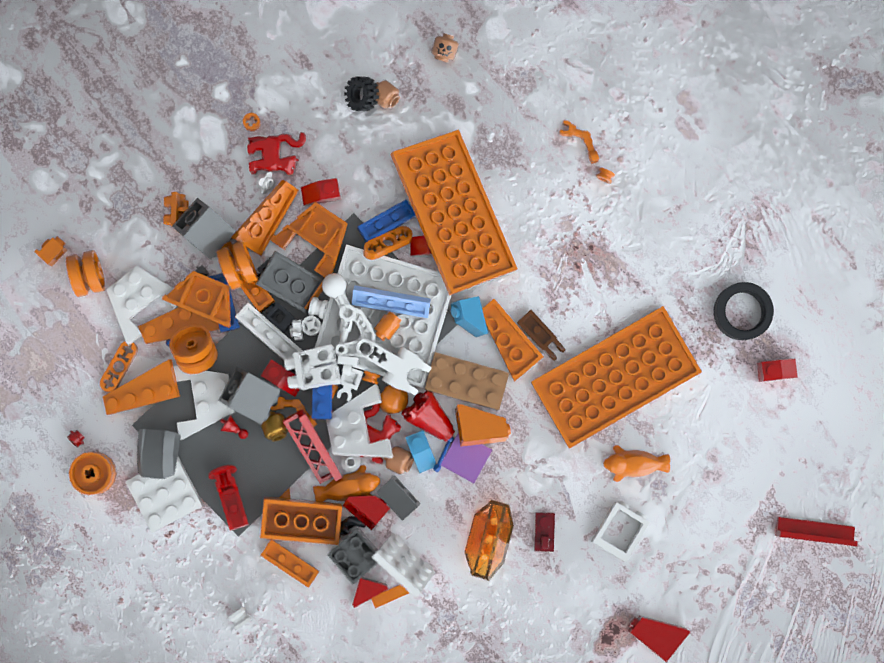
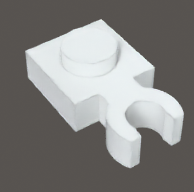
(296, 330)
(350, 382)

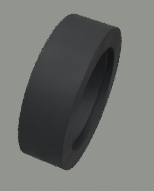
(762, 297)

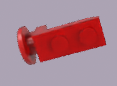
(229, 496)

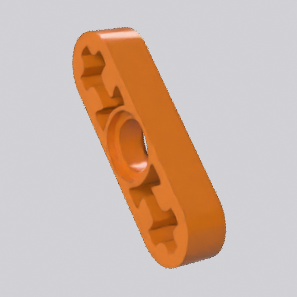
(383, 249)
(106, 376)

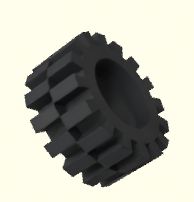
(369, 93)

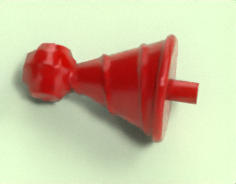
(231, 426)

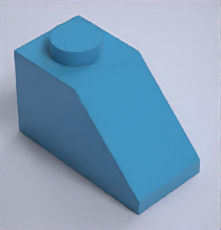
(470, 316)
(421, 451)

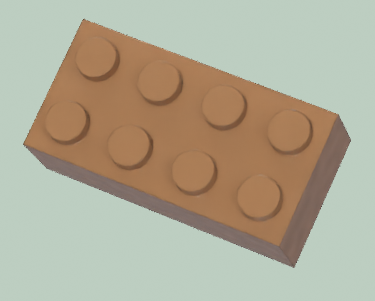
(467, 381)

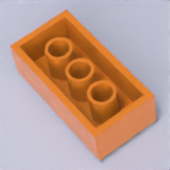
(301, 520)

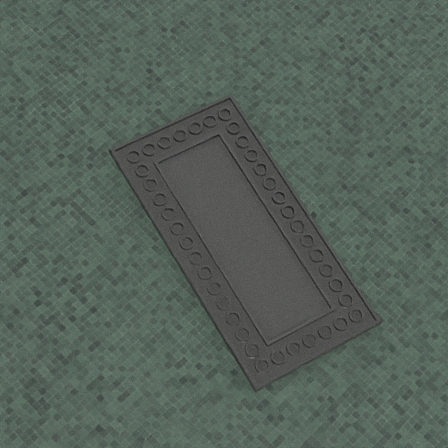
(261, 464)

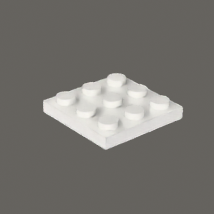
(164, 499)
(404, 564)

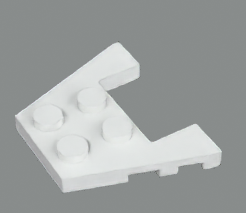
(132, 295)
(206, 392)
(349, 429)

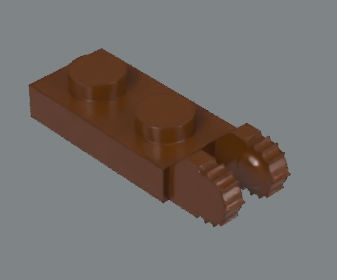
(540, 333)

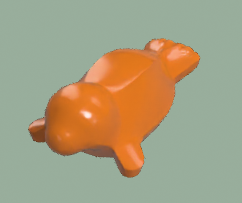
(635, 463)
(349, 485)

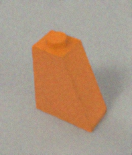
(480, 427)

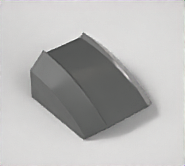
(157, 453)

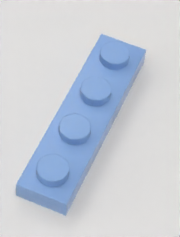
(391, 301)

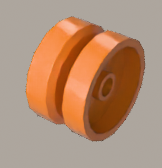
(235, 266)
(85, 273)
(193, 349)
(81, 470)

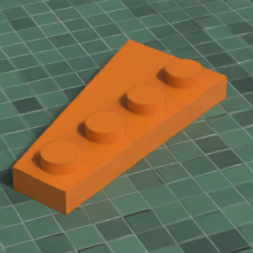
(266, 218)
(511, 342)
(149, 388)

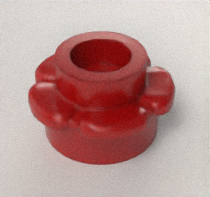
(76, 438)

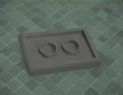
(289, 281)

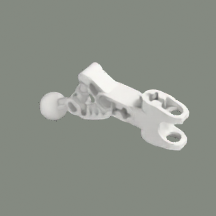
(396, 365)

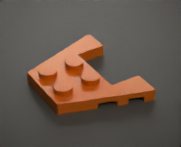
(321, 230)

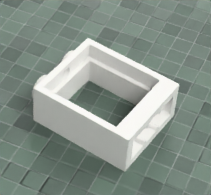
(640, 517)

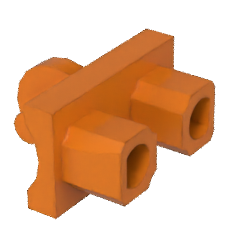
(178, 206)

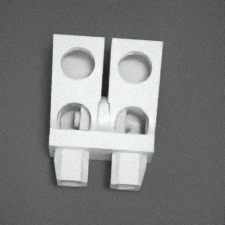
(313, 368)

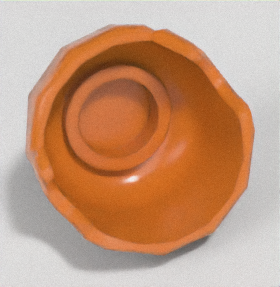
(393, 400)

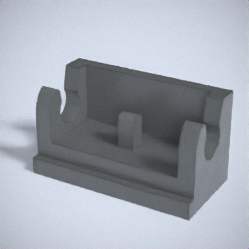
(398, 498)

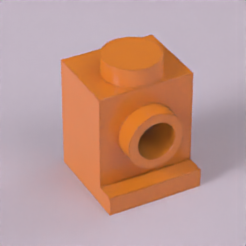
(52, 250)

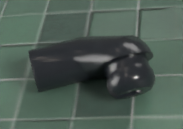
(348, 523)

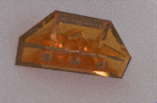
(489, 539)

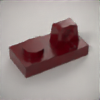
(544, 532)

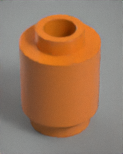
(387, 326)

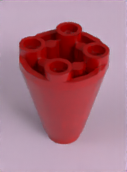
(429, 416)

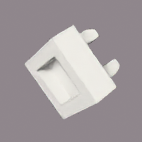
(348, 362)

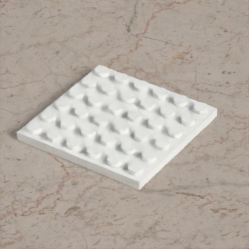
(415, 332)

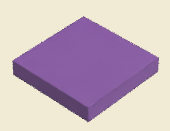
(466, 460)

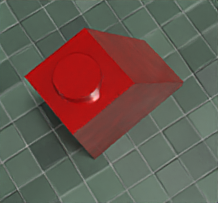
(658, 635)

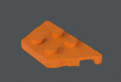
(203, 297)

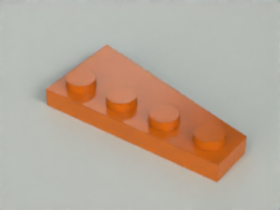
(166, 325)

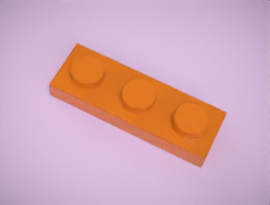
(290, 563)

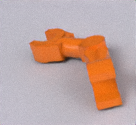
(584, 135)
(295, 403)

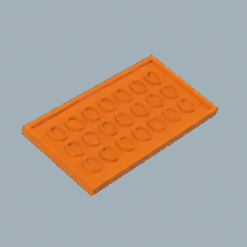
(453, 212)
(616, 377)

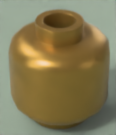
(274, 428)

